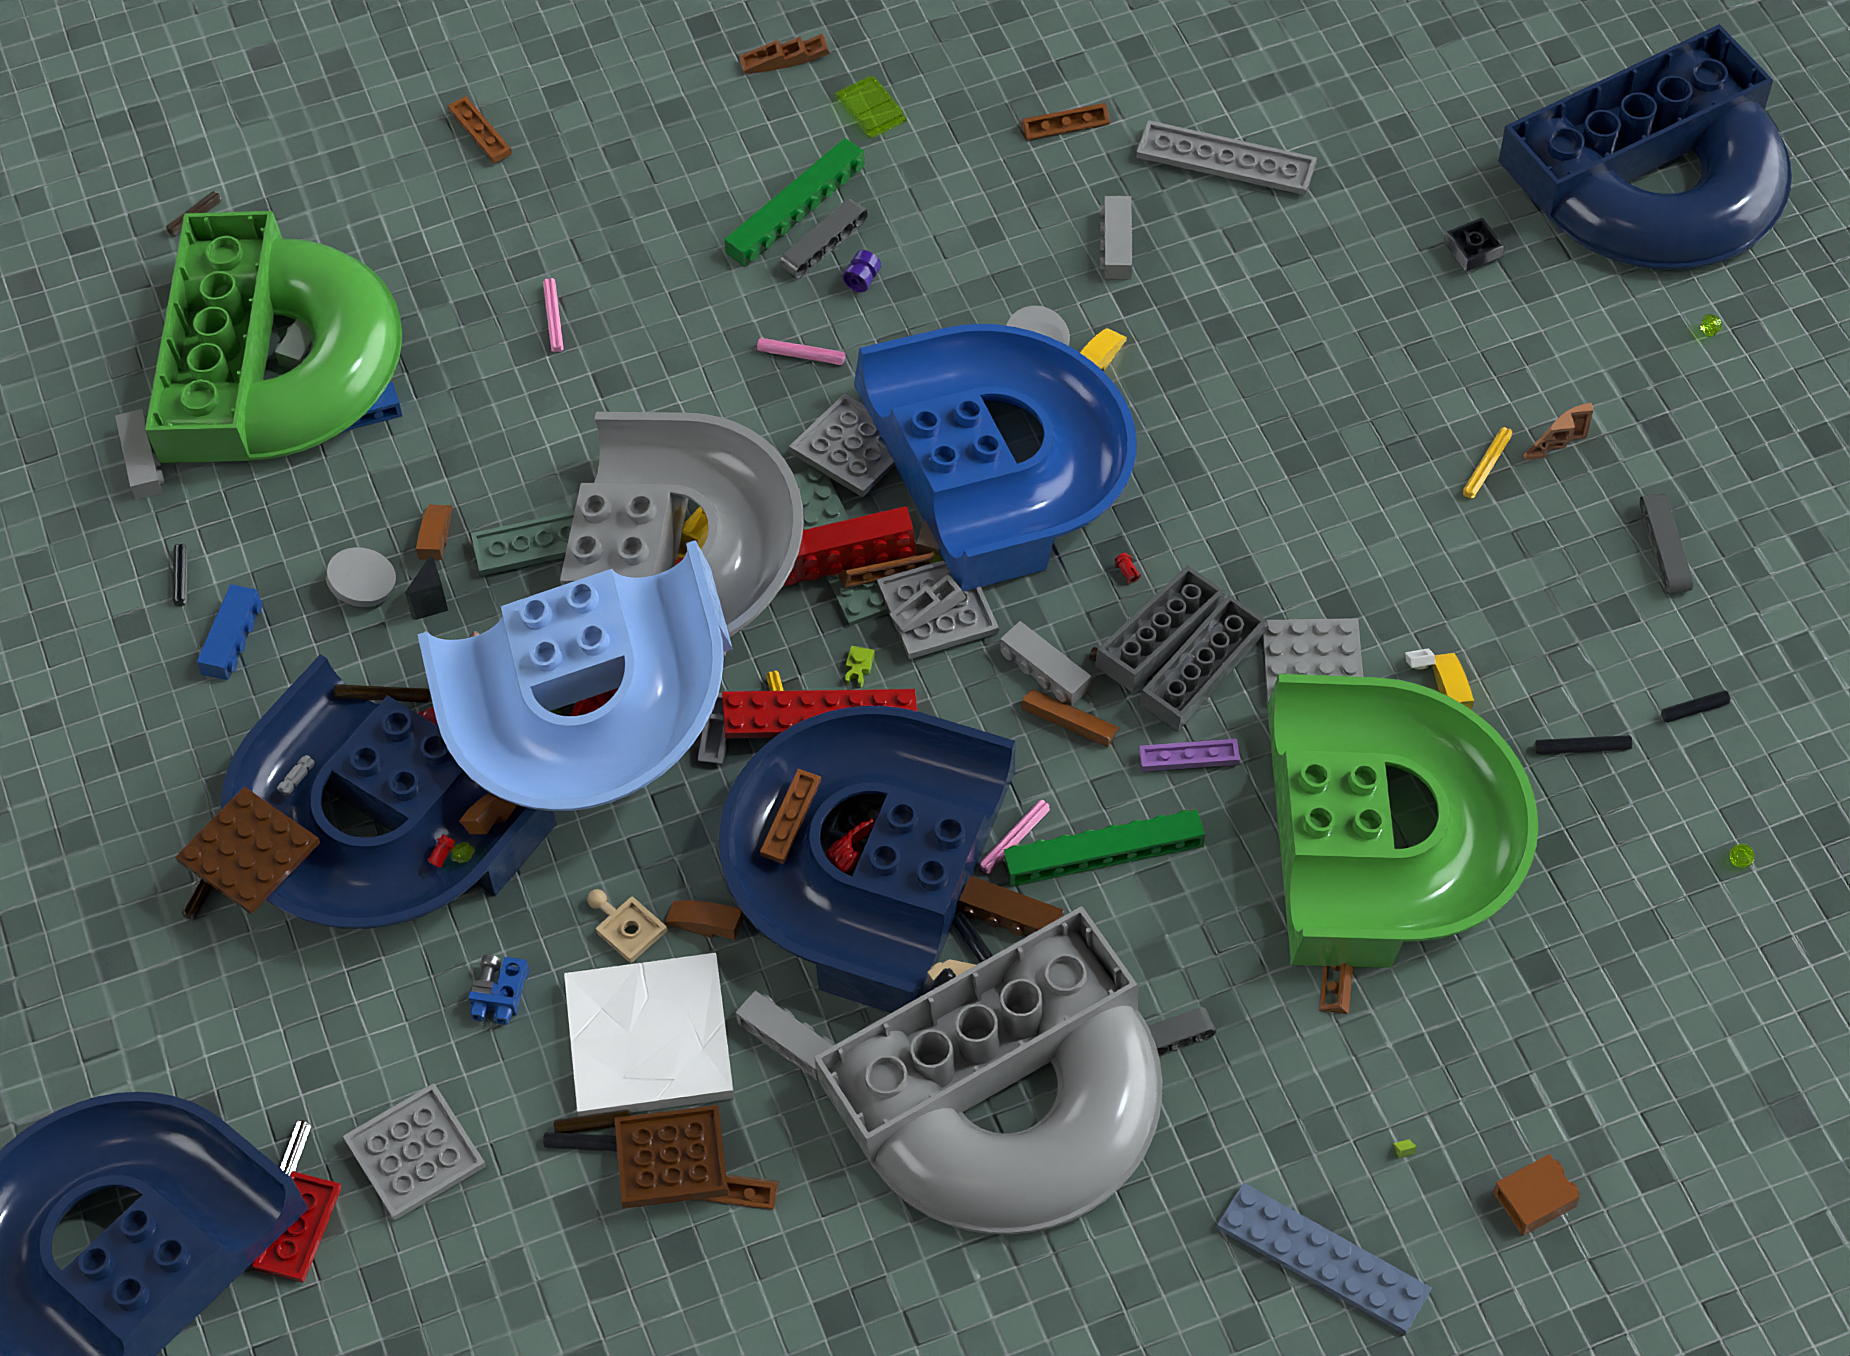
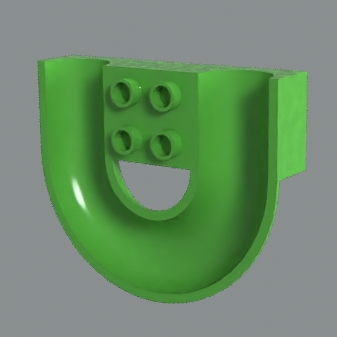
(217, 332)
(1342, 878)

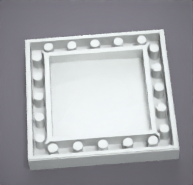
(648, 1035)

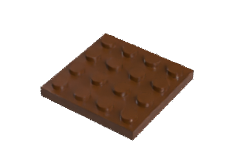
(247, 850)
(670, 1156)

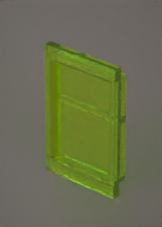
(871, 106)

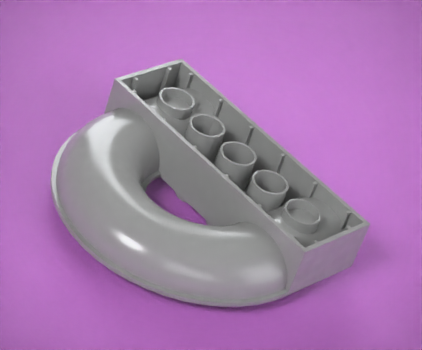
(641, 496)
(1034, 1003)

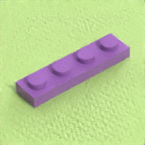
(1189, 755)

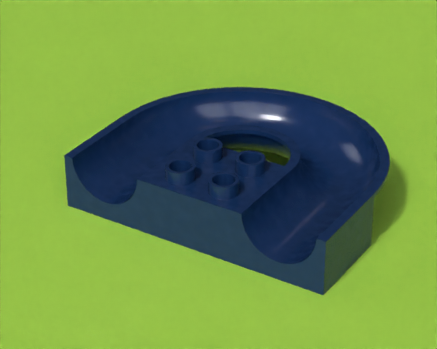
(1687, 98)
(395, 773)
(892, 917)
(200, 1223)

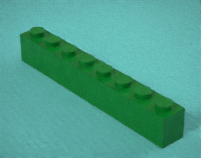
(794, 202)
(1103, 847)

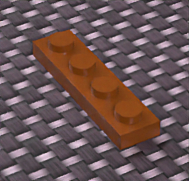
(479, 129)
(790, 816)

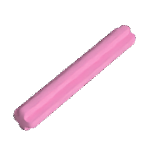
(553, 315)
(801, 351)
(1014, 836)

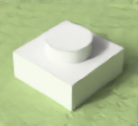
(1420, 658)

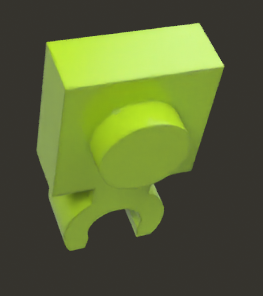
(859, 663)

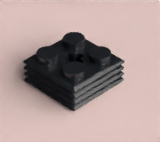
(1474, 244)
(849, 815)

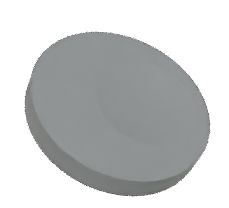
(1041, 321)
(360, 577)

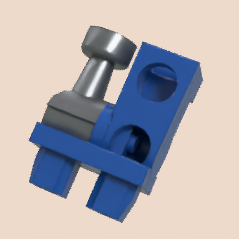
(498, 996)

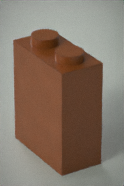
(1536, 1194)

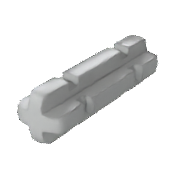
(295, 775)

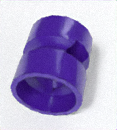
(861, 271)

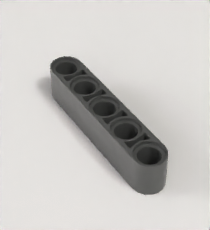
(823, 238)
(1666, 543)
(1182, 1031)

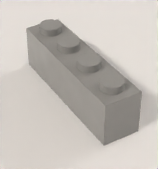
(1117, 237)
(294, 346)
(139, 455)
(1045, 664)
(782, 1032)

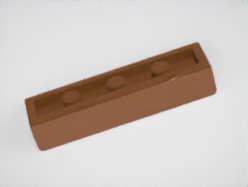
(1065, 121)
(873, 572)
(1069, 717)
(1343, 989)
(749, 1192)

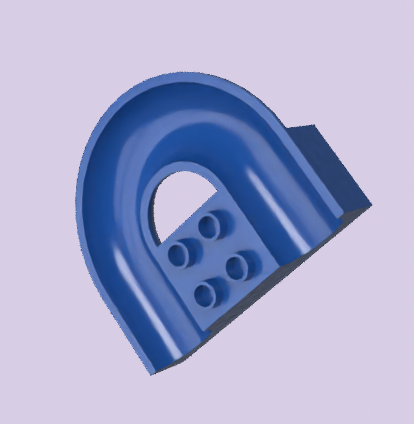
(980, 504)

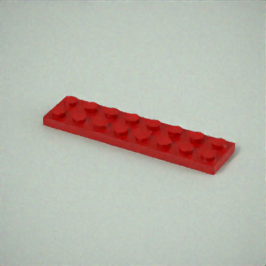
(772, 712)

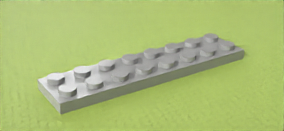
(1226, 157)

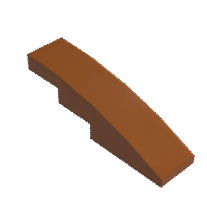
(780, 56)

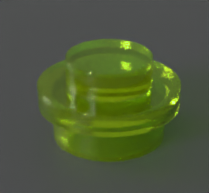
(1711, 325)
(462, 852)
(1741, 855)

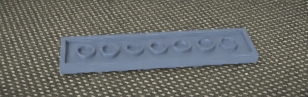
(1324, 1258)

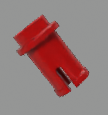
(1125, 564)
(441, 850)

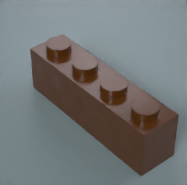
(1006, 908)

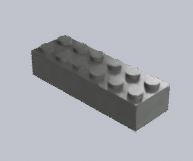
(1158, 629)
(1203, 662)

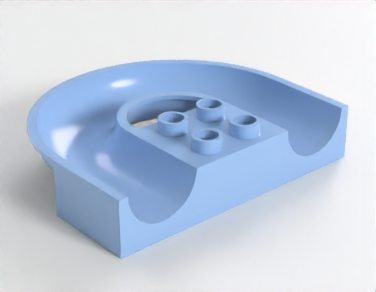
(605, 632)

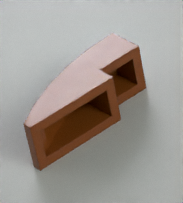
(434, 532)
(485, 813)
(705, 918)

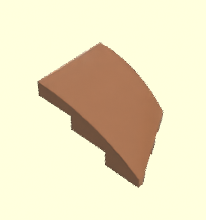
(1569, 426)

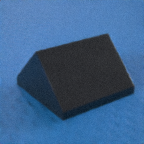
(426, 592)

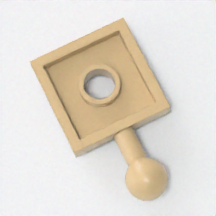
(628, 914)

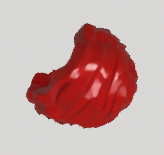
(847, 851)

